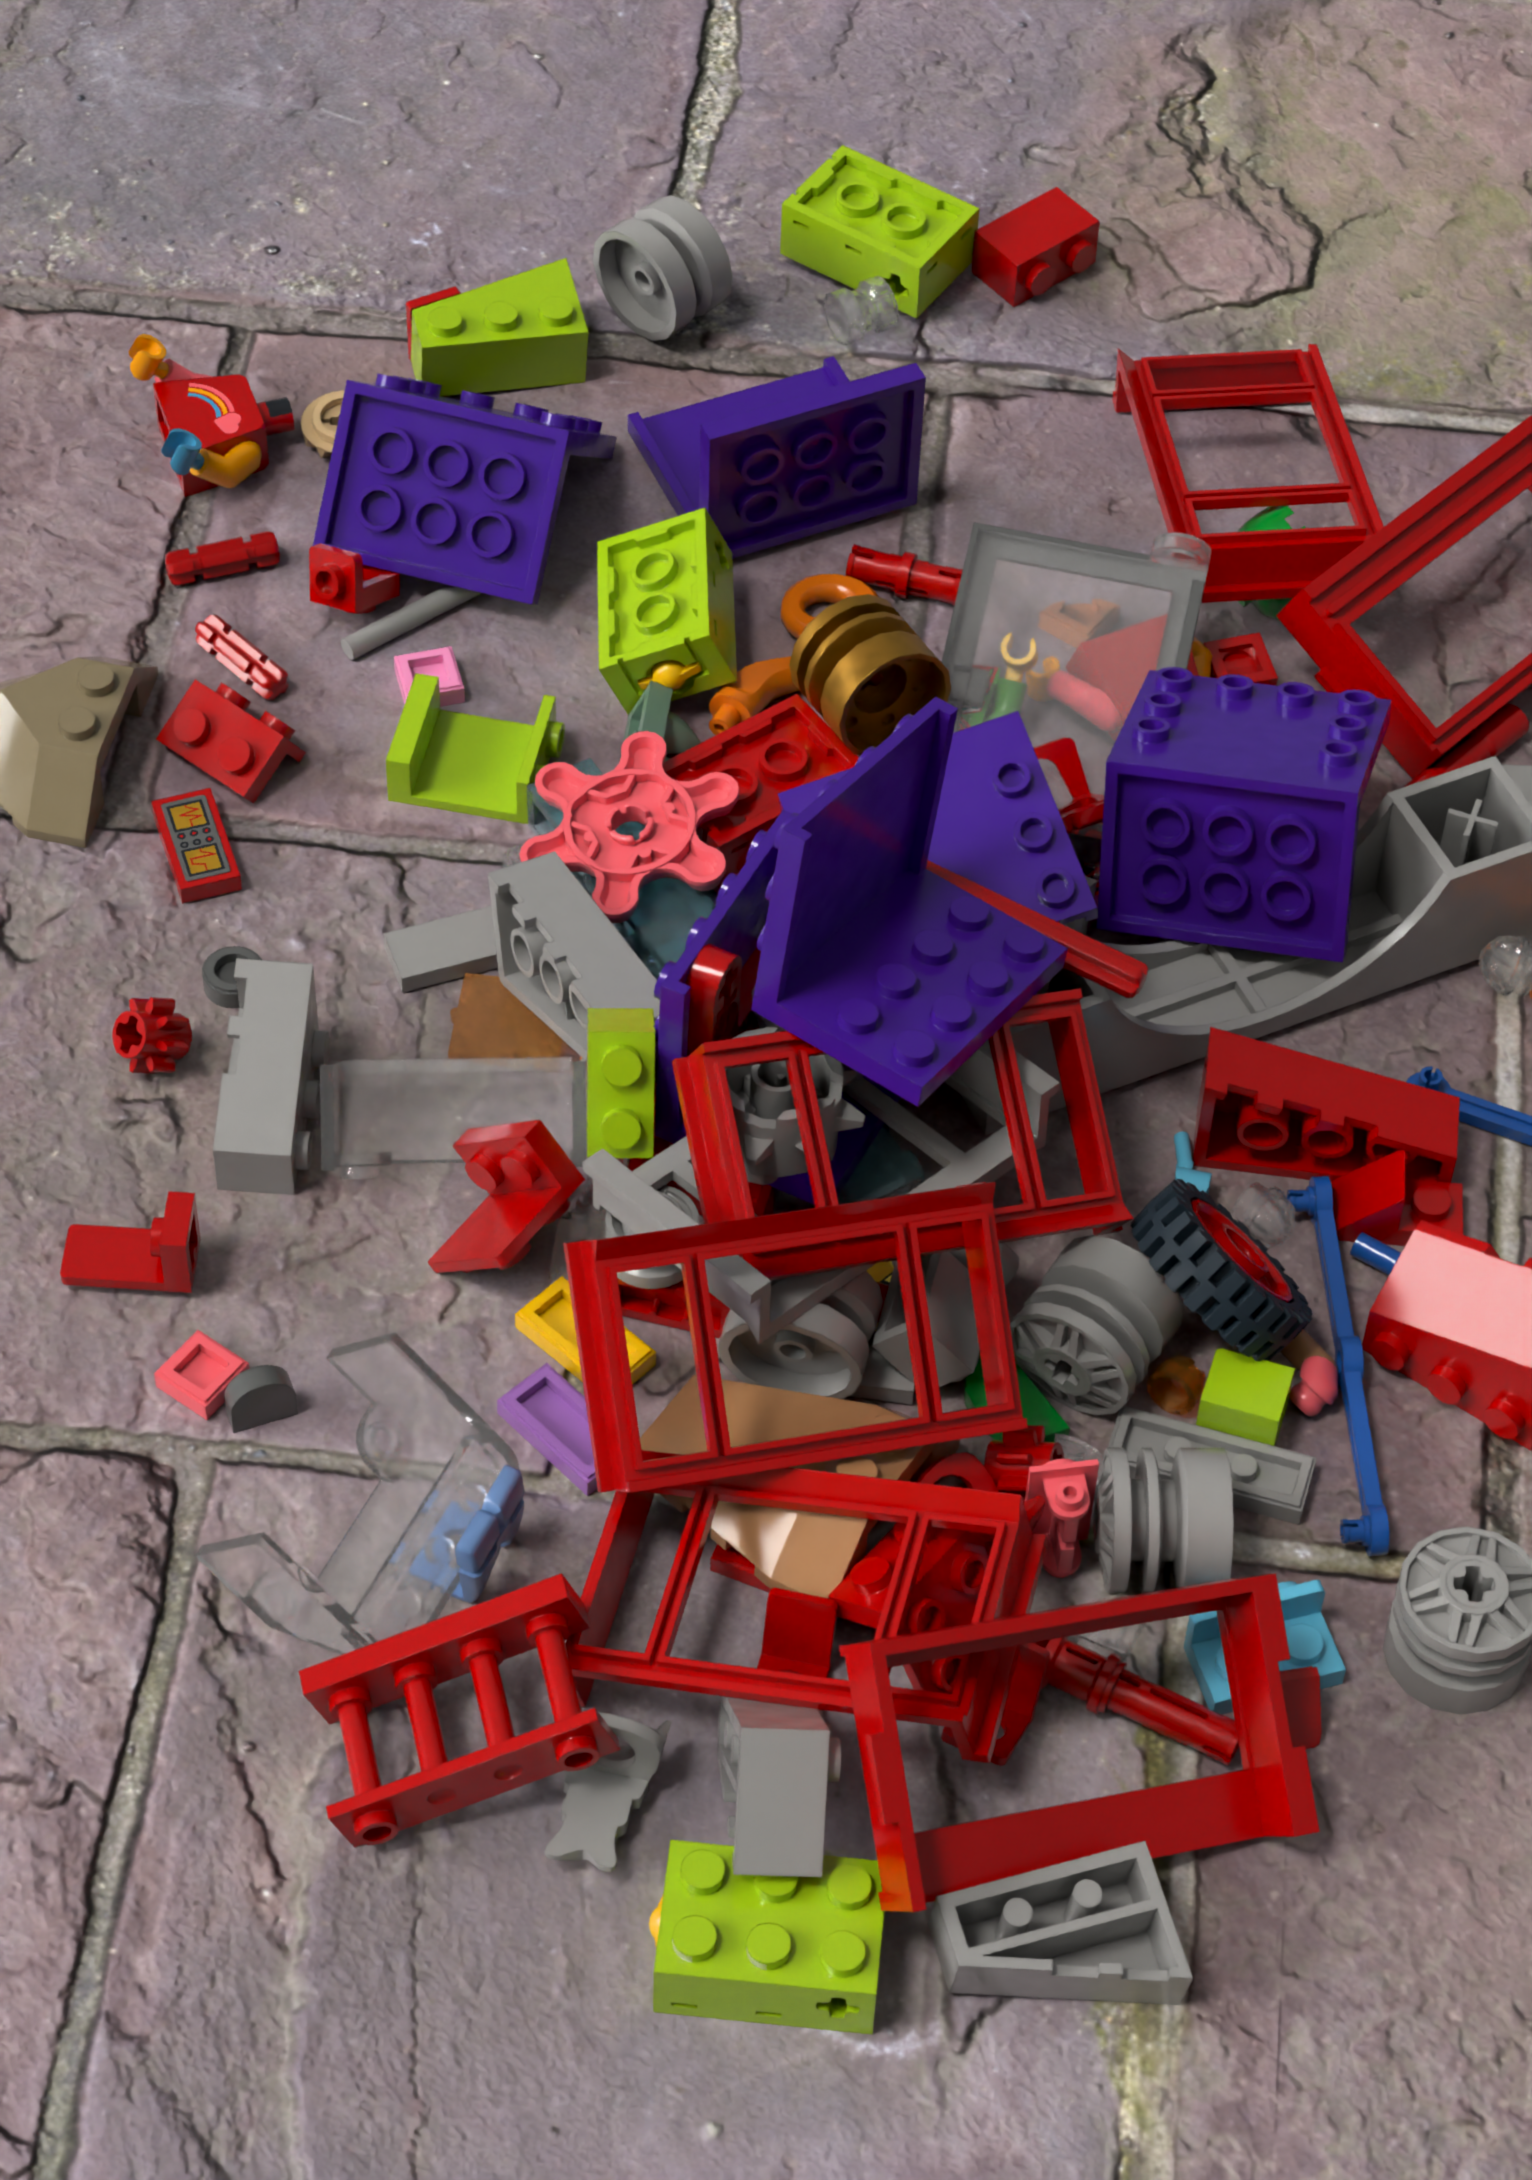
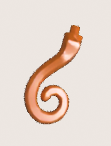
(769, 679)

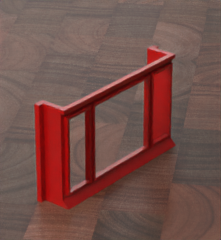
(1248, 562)
(723, 1177)
(605, 1359)
(982, 1677)

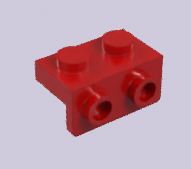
(226, 740)

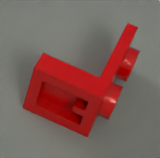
(137, 1257)

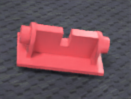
(1067, 1510)

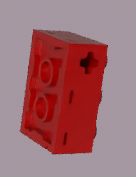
(765, 757)

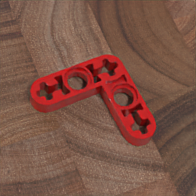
(720, 995)

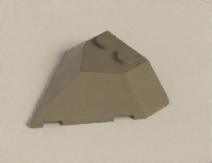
(57, 738)

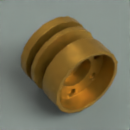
(865, 670)

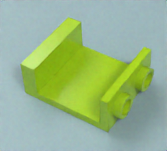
(468, 759)

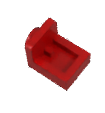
(345, 583)

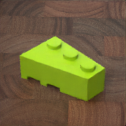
(503, 335)

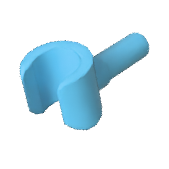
(1185, 1164)

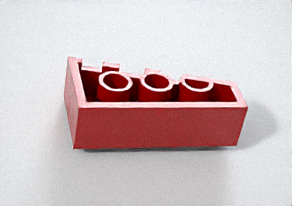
(1315, 1117)

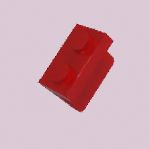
(941, 1596)

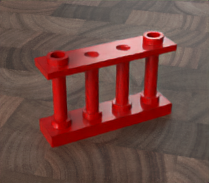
(434, 1653)

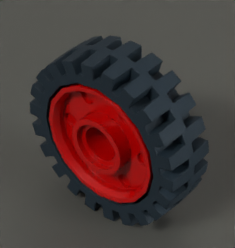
(1221, 1270)

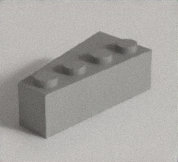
(562, 949)

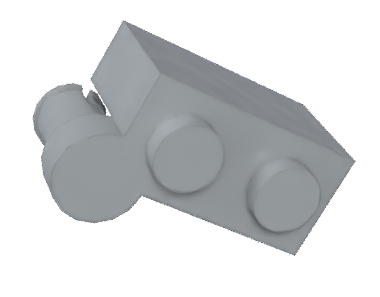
(949, 1315)

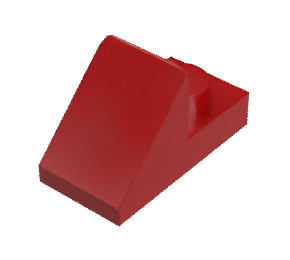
(1389, 1206)

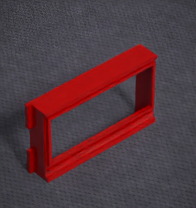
(1329, 604)
(1262, 1800)

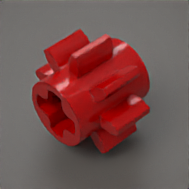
(152, 1035)
(1010, 1459)

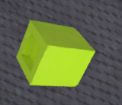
(1245, 1396)

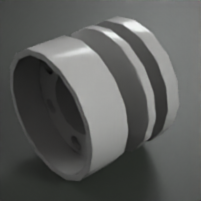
(1095, 1325)
(1164, 1519)
(1461, 1620)

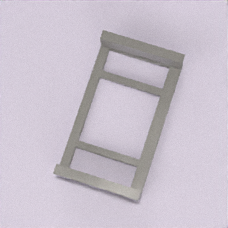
(745, 1290)

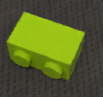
(620, 1082)

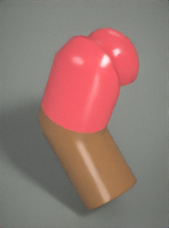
(1317, 1372)

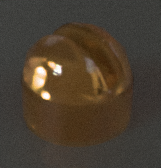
(1175, 1399)

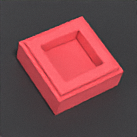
(199, 1374)

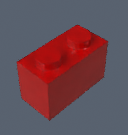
(1035, 246)

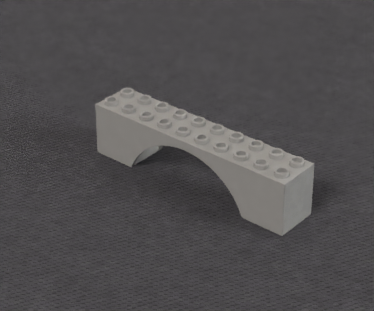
(1432, 886)

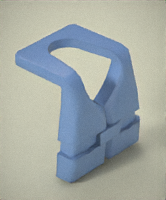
(487, 1532)

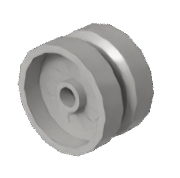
(662, 267)
(814, 1354)

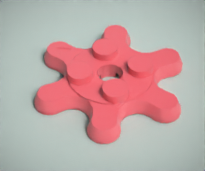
(637, 793)

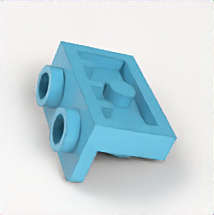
(1306, 1637)

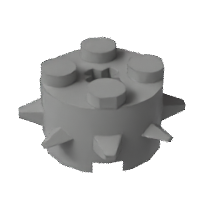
(768, 1116)

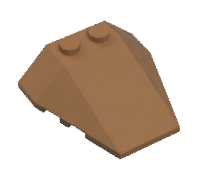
(788, 1546)

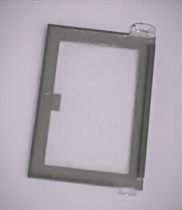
(1069, 640)

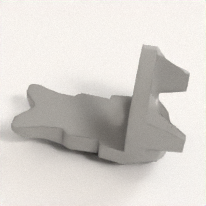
(603, 1795)

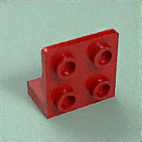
(526, 1187)

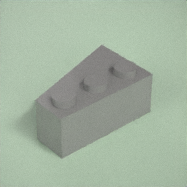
(269, 1079)
(777, 1772)
(1065, 1933)

